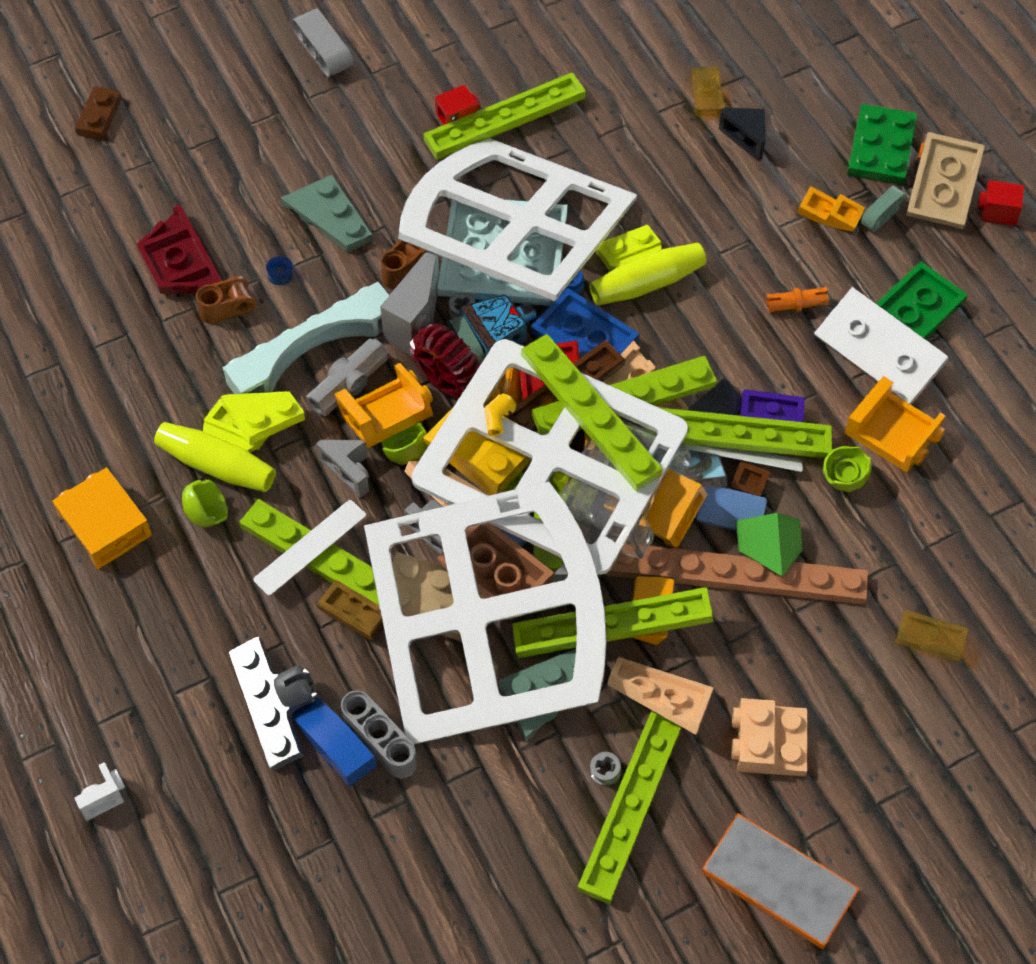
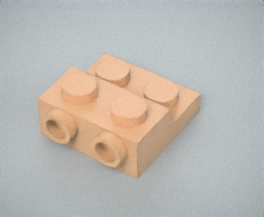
(770, 738)

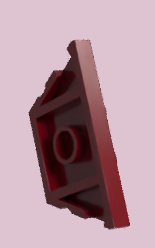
(177, 256)

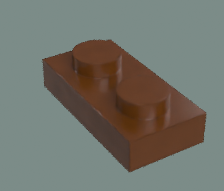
(98, 113)

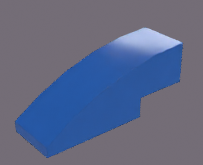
(334, 741)

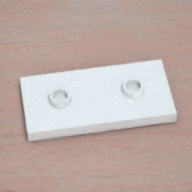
(881, 345)

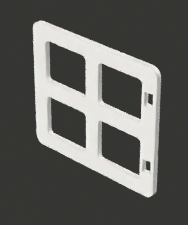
(548, 455)

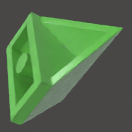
(771, 540)

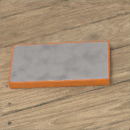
(780, 881)

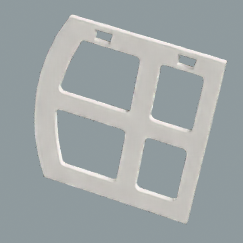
(522, 219)
(472, 614)

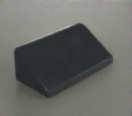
(719, 400)

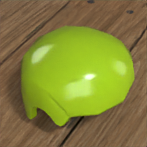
(406, 445)
(847, 468)
(204, 503)

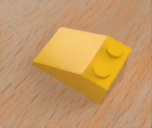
(484, 460)

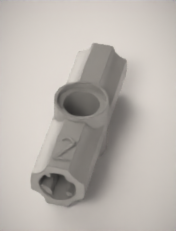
(349, 375)

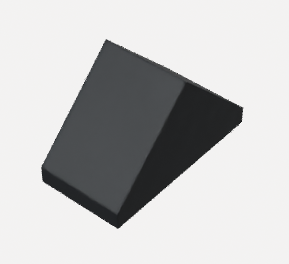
(745, 128)

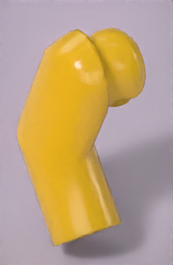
(495, 411)

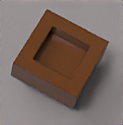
(750, 479)

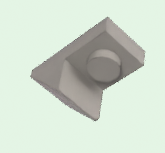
(344, 461)

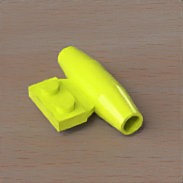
(641, 265)
(217, 450)

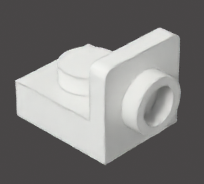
(101, 797)

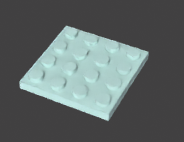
(480, 230)

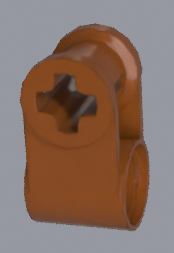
(398, 262)
(223, 300)

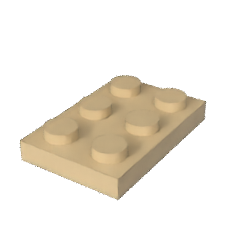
(945, 180)
(422, 587)

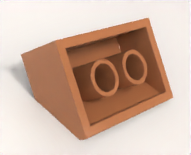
(501, 563)

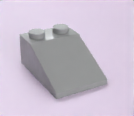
(411, 303)

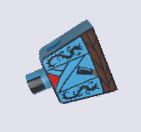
(497, 320)

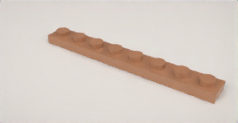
(745, 574)

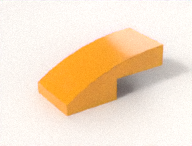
(835, 213)

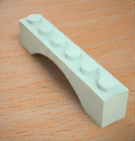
(264, 365)

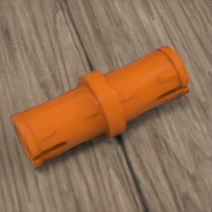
(797, 299)

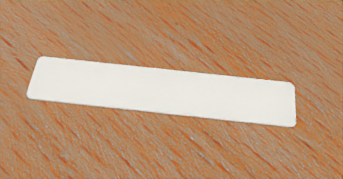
(751, 456)
(309, 547)

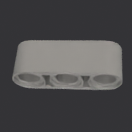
(322, 42)
(383, 748)

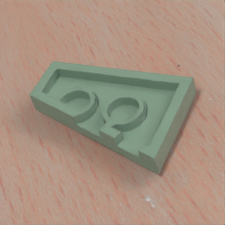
(331, 212)
(543, 675)

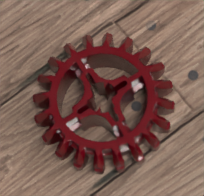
(444, 359)

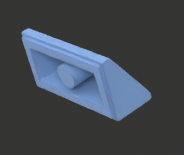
(727, 506)

